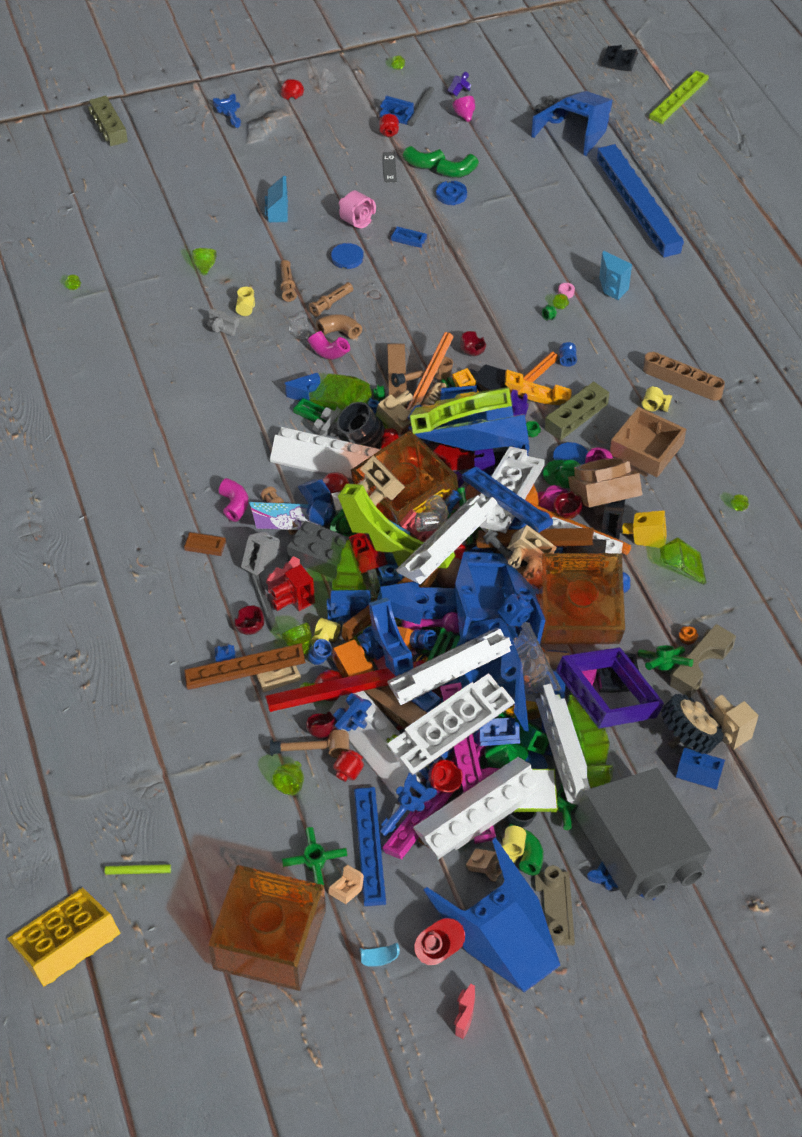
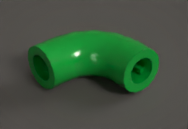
(422, 160)
(458, 169)
(533, 854)

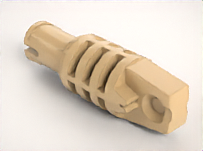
(434, 394)

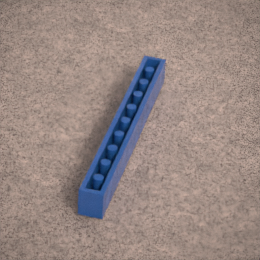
(640, 201)

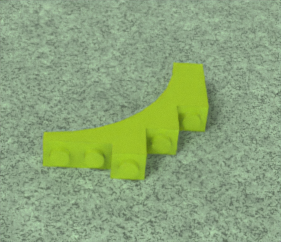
(429, 417)
(385, 536)

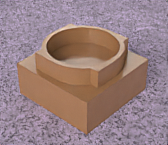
(647, 442)
(605, 481)

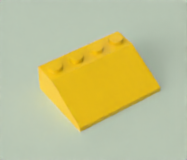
(64, 936)

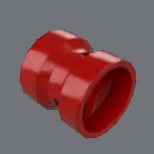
(389, 436)

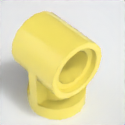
(245, 301)
(656, 399)
(326, 630)
(514, 842)

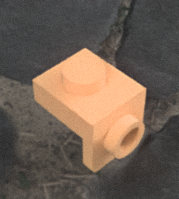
(485, 862)
(348, 885)

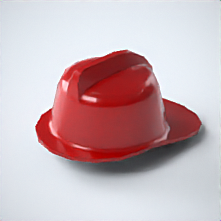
(439, 941)

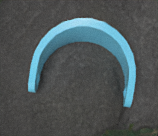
(379, 956)

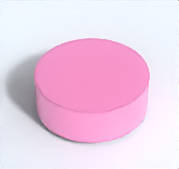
(566, 289)

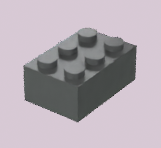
(317, 548)

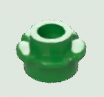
(549, 312)
(379, 393)
(533, 429)

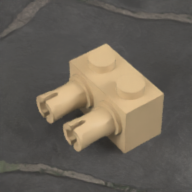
(394, 414)
(378, 475)
(529, 546)
(736, 722)

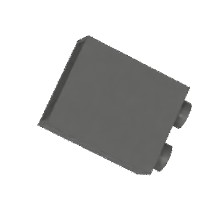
(643, 834)

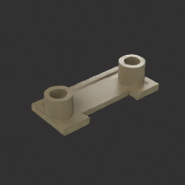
(557, 904)

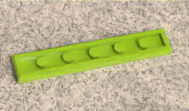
(678, 97)

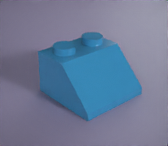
(277, 201)
(614, 275)

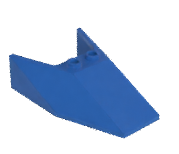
(585, 103)
(481, 430)
(484, 585)
(505, 669)
(506, 928)

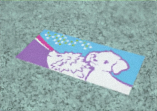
(277, 515)

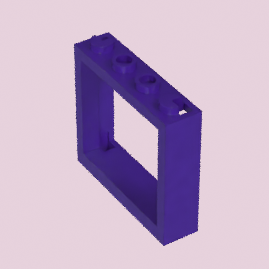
(570, 672)

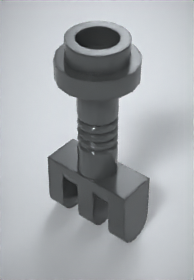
(549, 101)
(490, 537)

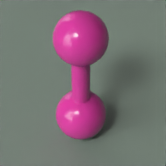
(449, 622)

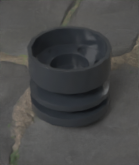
(360, 424)

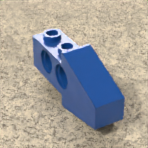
(417, 603)

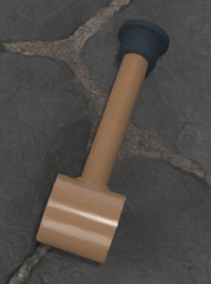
(443, 372)
(337, 742)

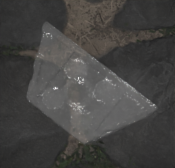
(534, 662)

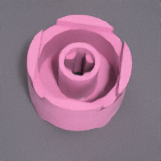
(357, 209)

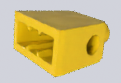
(648, 528)

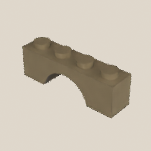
(715, 645)

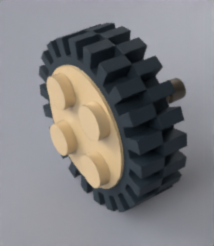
(691, 724)

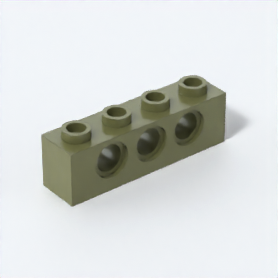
(107, 121)
(576, 410)

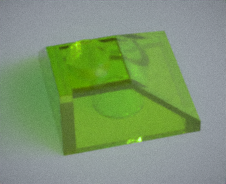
(683, 559)

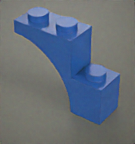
(386, 633)

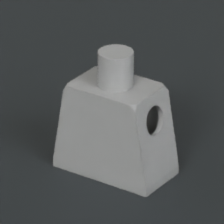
(260, 552)

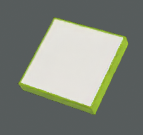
(546, 798)

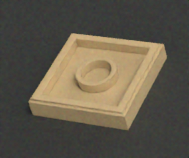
(278, 678)

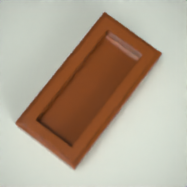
(205, 544)

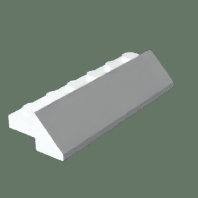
(317, 452)
(518, 474)
(446, 539)
(449, 665)
(449, 723)
(563, 744)
(372, 745)
(479, 808)

